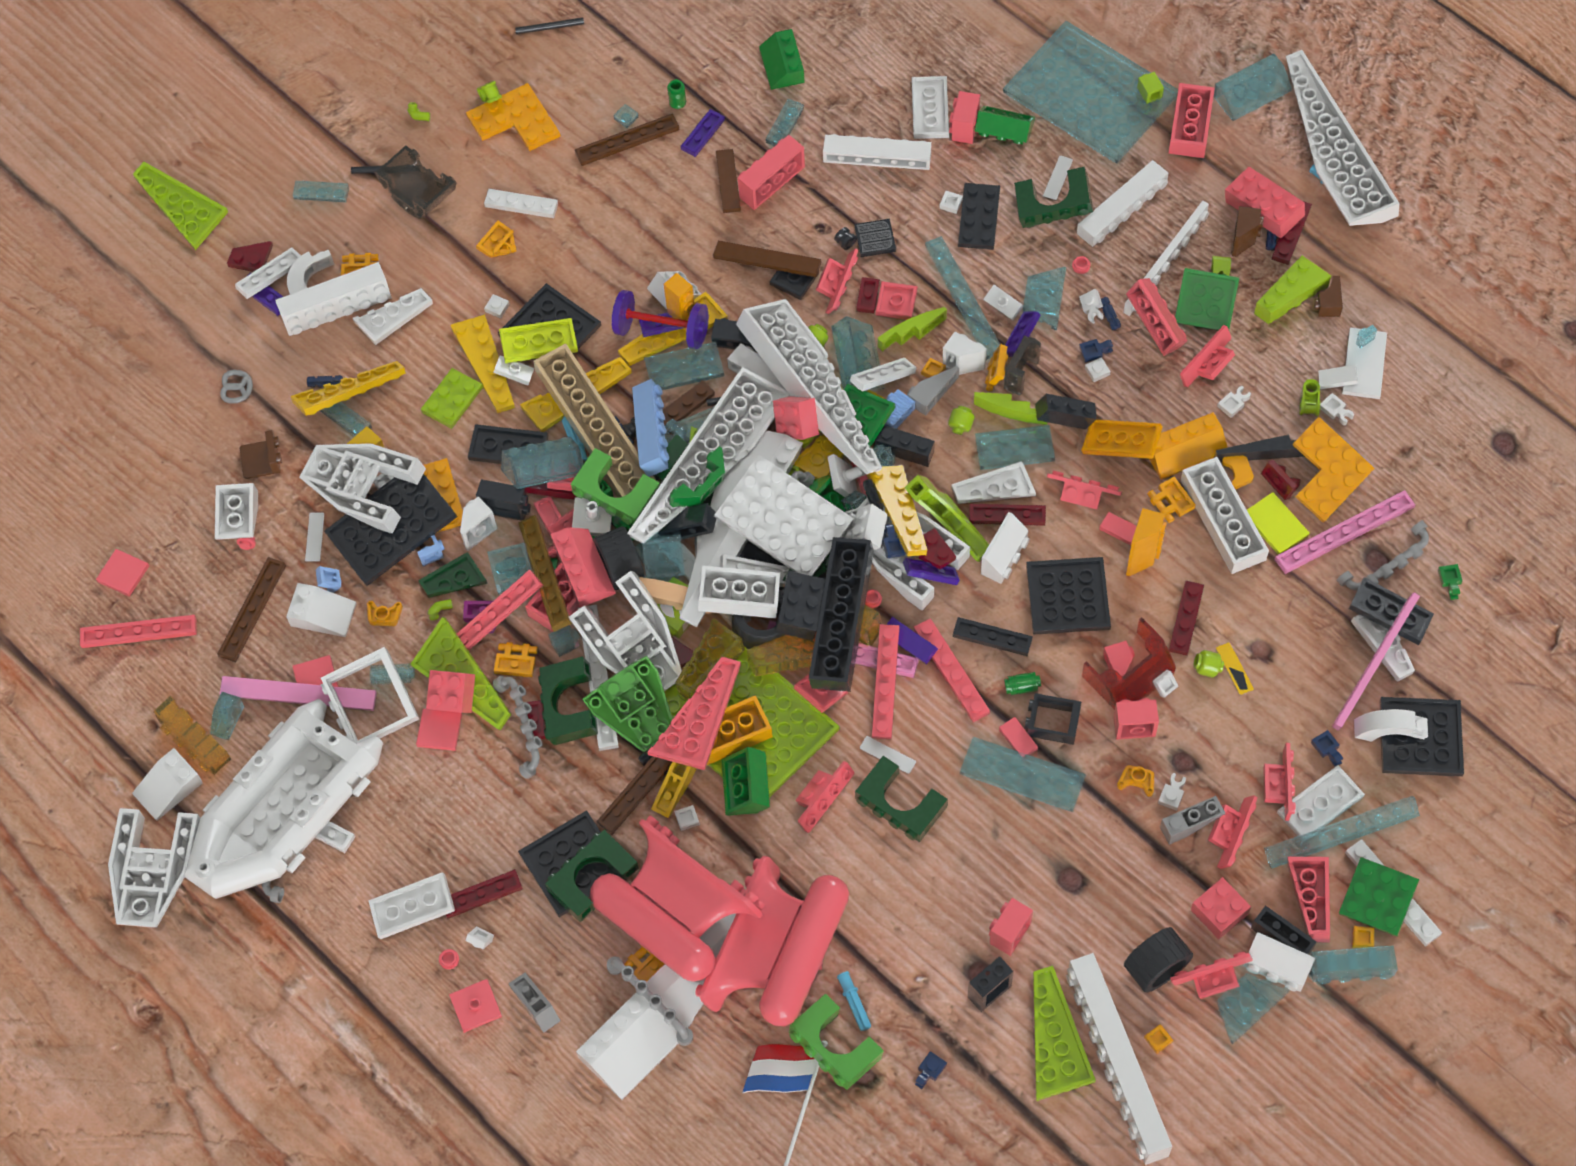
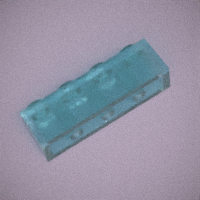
(1353, 964)

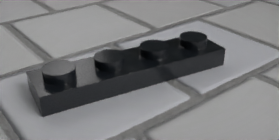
(992, 636)

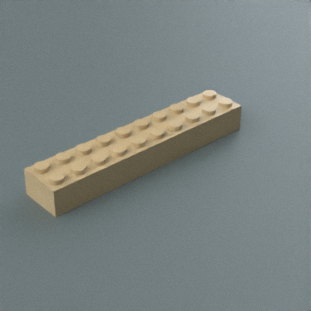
(590, 417)

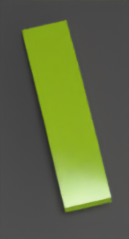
(918, 326)
(1002, 405)

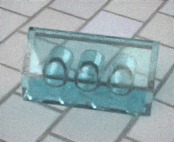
(1252, 87)
(855, 349)
(542, 462)

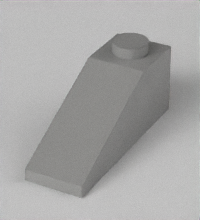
(931, 390)
(534, 1002)

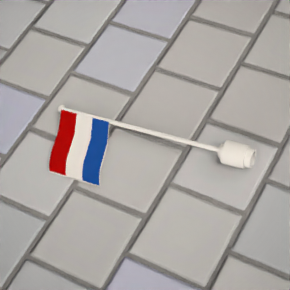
(784, 1071)

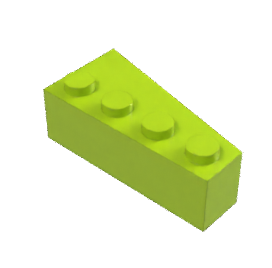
(1293, 288)

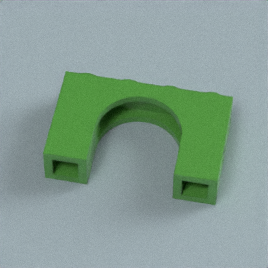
(628, 507)
(843, 1067)

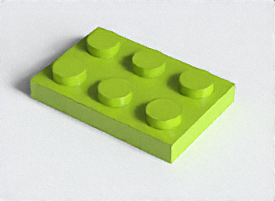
(451, 398)

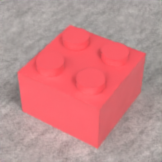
(964, 117)
(796, 417)
(450, 691)
(1136, 719)
(1220, 908)
(1010, 926)

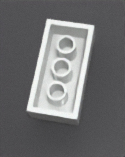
(739, 591)

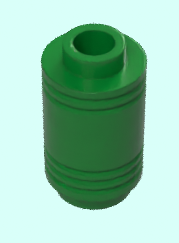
(676, 94)
(1022, 683)

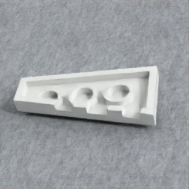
(386, 320)
(995, 485)
(1396, 658)

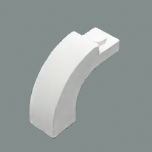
(305, 267)
(1388, 722)

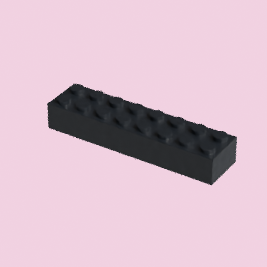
(841, 614)

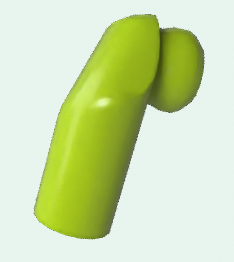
(415, 113)
(437, 607)

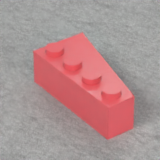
(1311, 888)

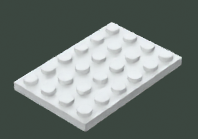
(783, 517)

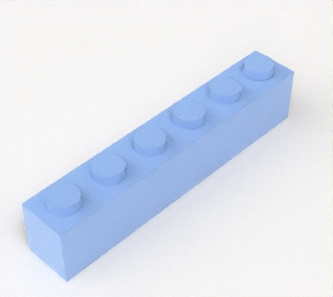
(650, 427)

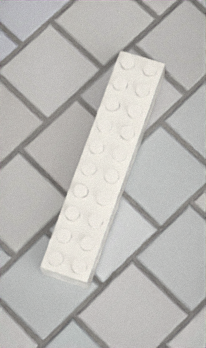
(1119, 1059)

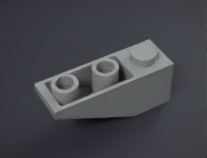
(1191, 819)

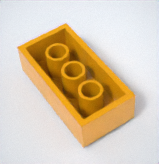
(741, 727)

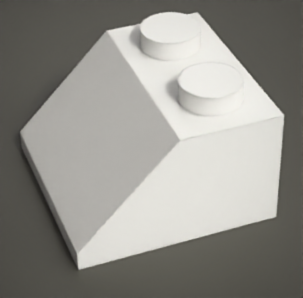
(476, 523)

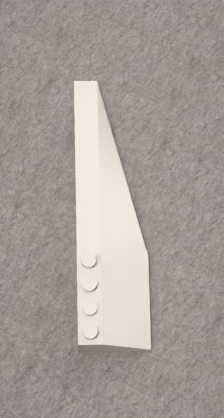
(1337, 151)
(805, 372)
(734, 425)
(778, 450)
(637, 1035)

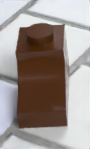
(1330, 301)

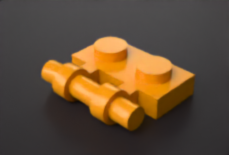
(352, 259)
(996, 367)
(1175, 495)
(515, 665)
(647, 968)

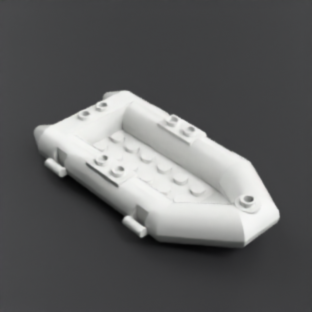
(279, 803)

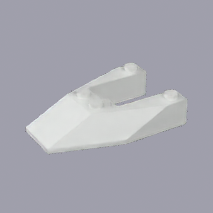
(347, 472)
(912, 588)
(638, 637)
(146, 877)

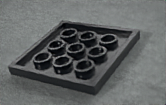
(552, 306)
(1068, 595)
(1435, 755)
(553, 849)

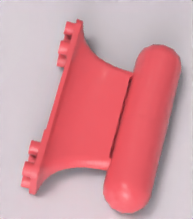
(672, 904)
(778, 949)

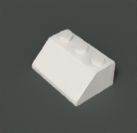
(1004, 549)
(1279, 962)

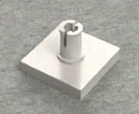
(843, 475)
(591, 517)

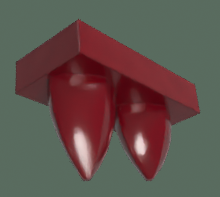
(1279, 480)

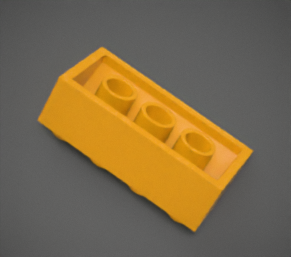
(1188, 445)
(1147, 541)

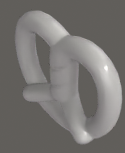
(236, 386)

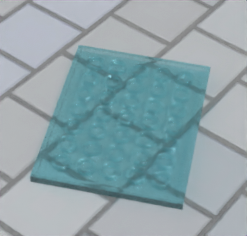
(1088, 91)

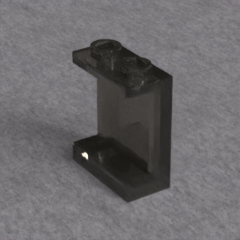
(1028, 350)

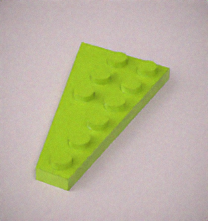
(186, 208)
(447, 653)
(1058, 1048)

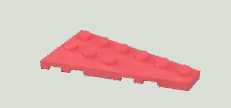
(697, 723)

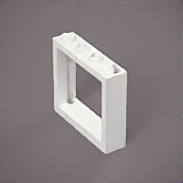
(335, 704)

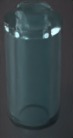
(379, 674)

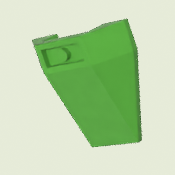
(633, 704)

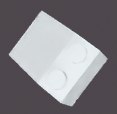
(235, 511)
(320, 610)
(167, 784)

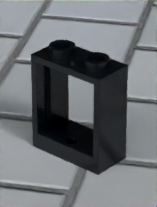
(504, 499)
(1053, 703)
(987, 988)

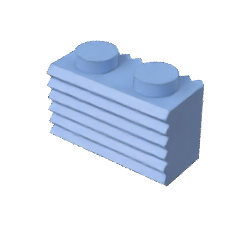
(903, 409)

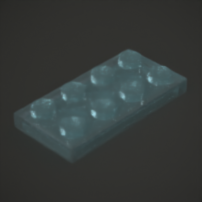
(685, 366)
(1014, 445)

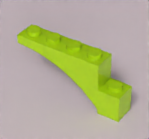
(948, 514)

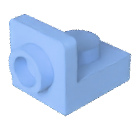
(431, 553)
(328, 578)

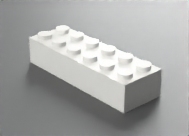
(333, 299)
(1224, 515)

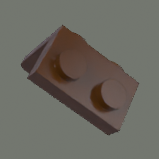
(261, 457)

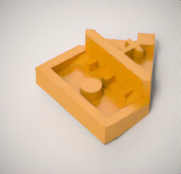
(497, 241)

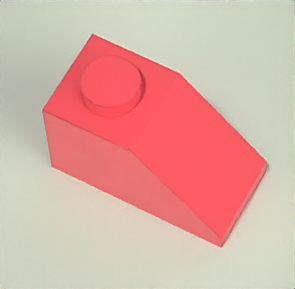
(1119, 657)

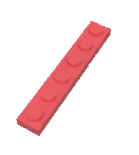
(499, 609)
(138, 631)
(953, 672)
(885, 682)

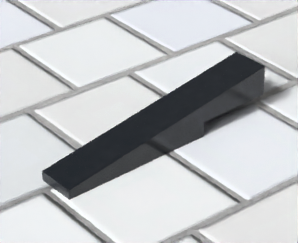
(1264, 449)

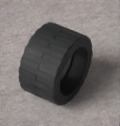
(618, 554)
(753, 637)
(1158, 959)

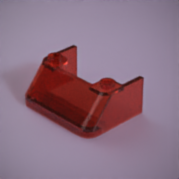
(1139, 680)

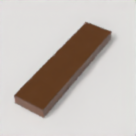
(728, 181)

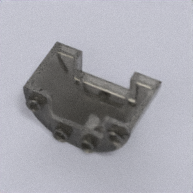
(412, 184)

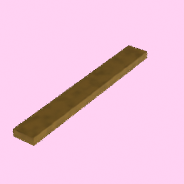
(544, 571)

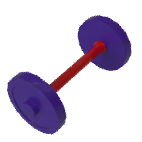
(625, 311)

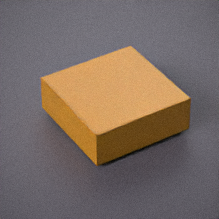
(932, 368)
(1362, 937)
(1158, 1038)

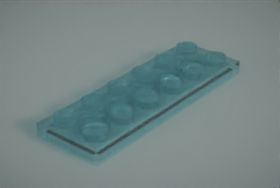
(1023, 774)

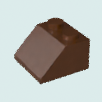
(1247, 229)

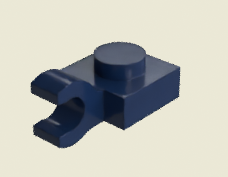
(1093, 350)
(891, 543)
(1327, 745)
(931, 1068)

